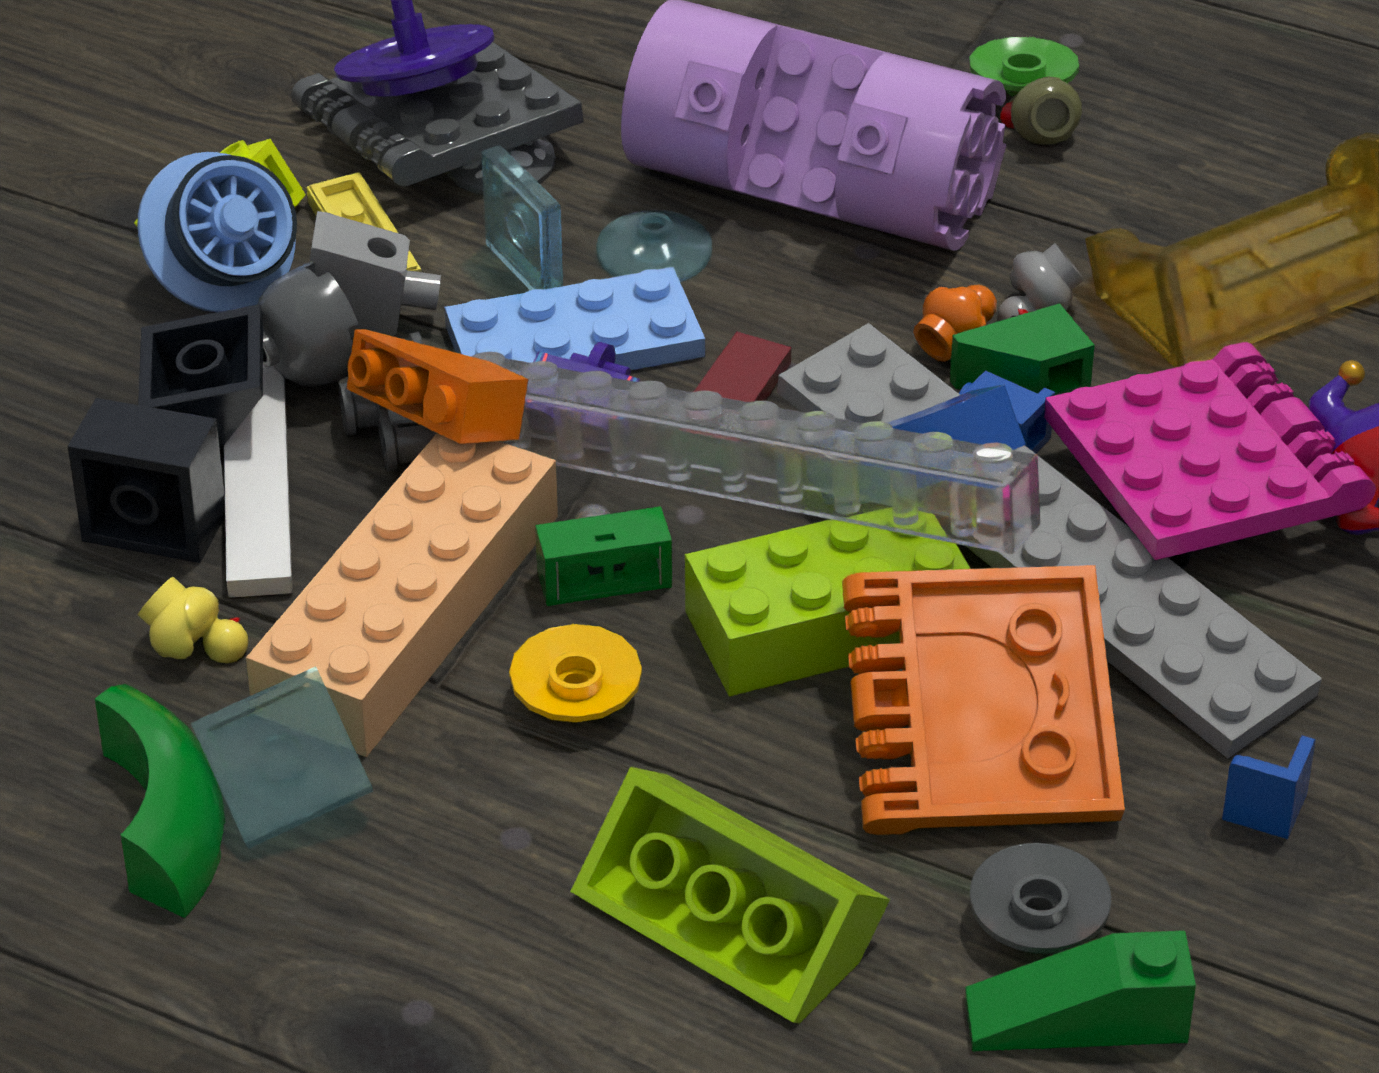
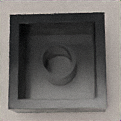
(147, 480)

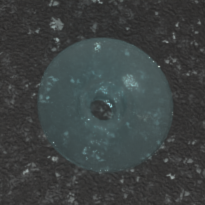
(654, 242)

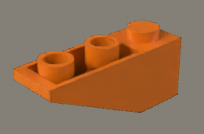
(438, 388)

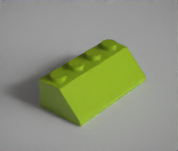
(728, 894)

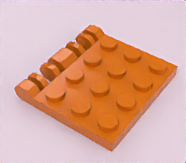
(996, 696)

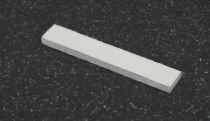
(259, 498)

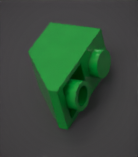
(1028, 350)

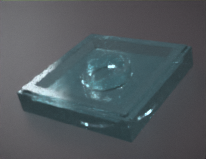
(521, 221)
(282, 757)

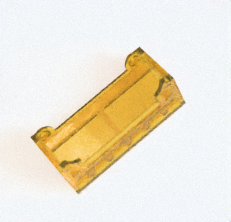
(1253, 271)

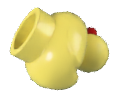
(184, 615)

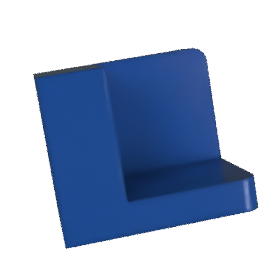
(1267, 794)

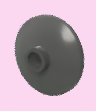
(1040, 898)

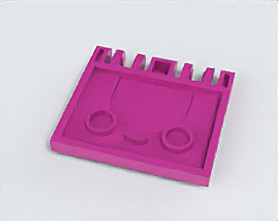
(1207, 453)

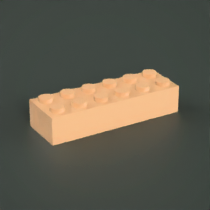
(410, 581)

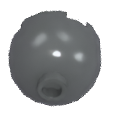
(307, 327)

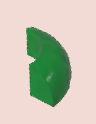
(180, 825)

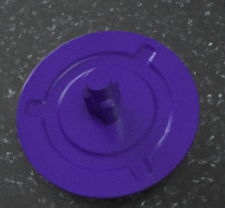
(415, 56)

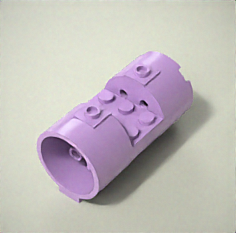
(813, 122)

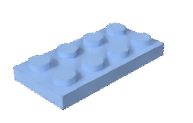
(636, 313)

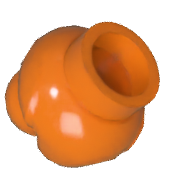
(950, 313)

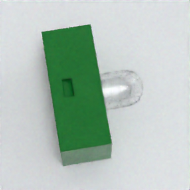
(603, 554)

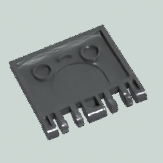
(445, 125)

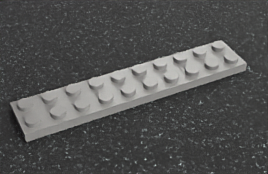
(1156, 618)

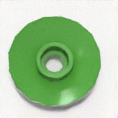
(1022, 61)

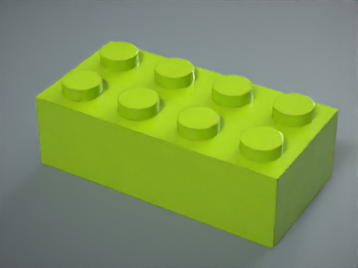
(776, 600)

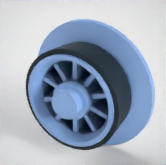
(217, 230)

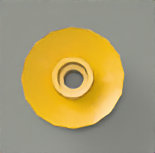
(575, 673)

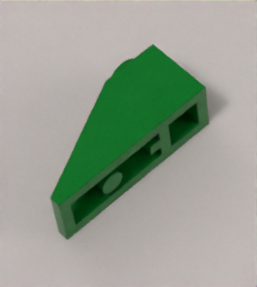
(1092, 995)

